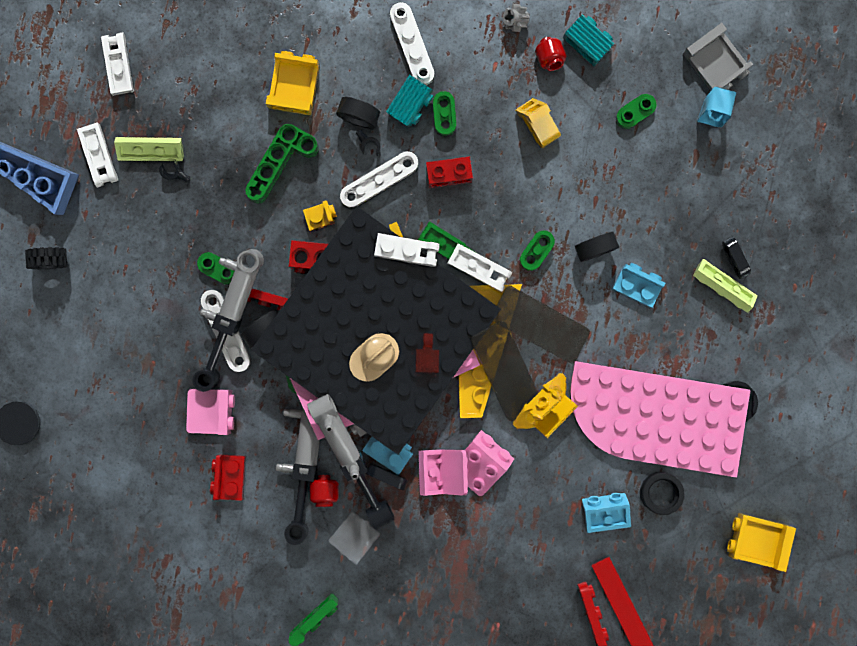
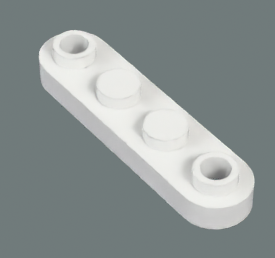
(411, 43)
(379, 179)
(234, 345)

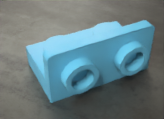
(638, 285)
(388, 457)
(606, 512)

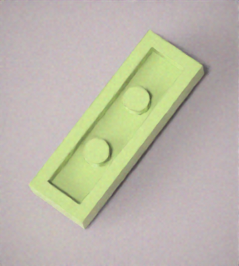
(148, 149)
(725, 285)

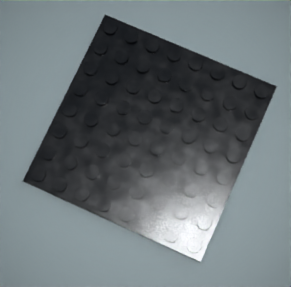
(361, 295)

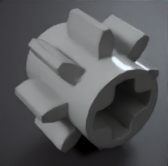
(516, 18)

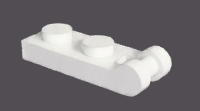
(117, 64)
(97, 154)
(406, 250)
(479, 267)

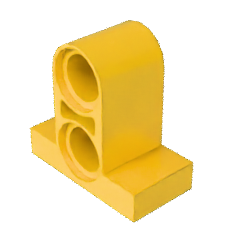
(539, 122)

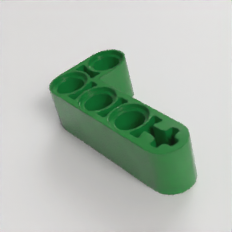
(278, 165)

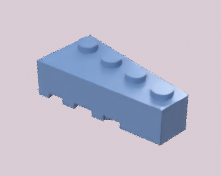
(38, 178)

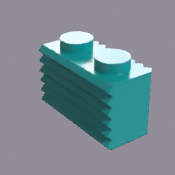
(589, 40)
(410, 101)

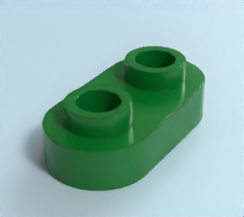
(636, 110)
(444, 114)
(537, 251)
(215, 270)

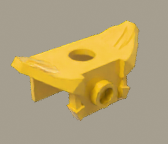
(547, 408)

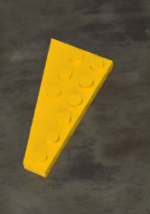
(474, 384)

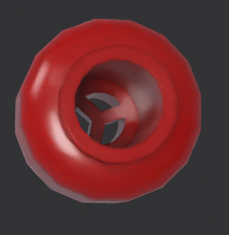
(550, 53)
(324, 491)

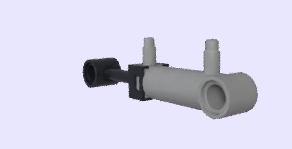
(230, 314)
(350, 458)
(303, 470)

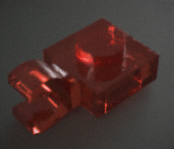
(426, 358)

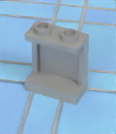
(717, 59)

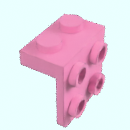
(210, 412)
(485, 463)
(443, 472)

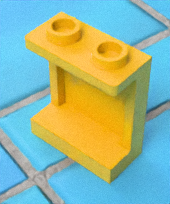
(293, 83)
(761, 542)

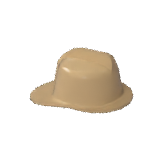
(374, 357)

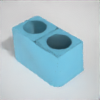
(717, 107)

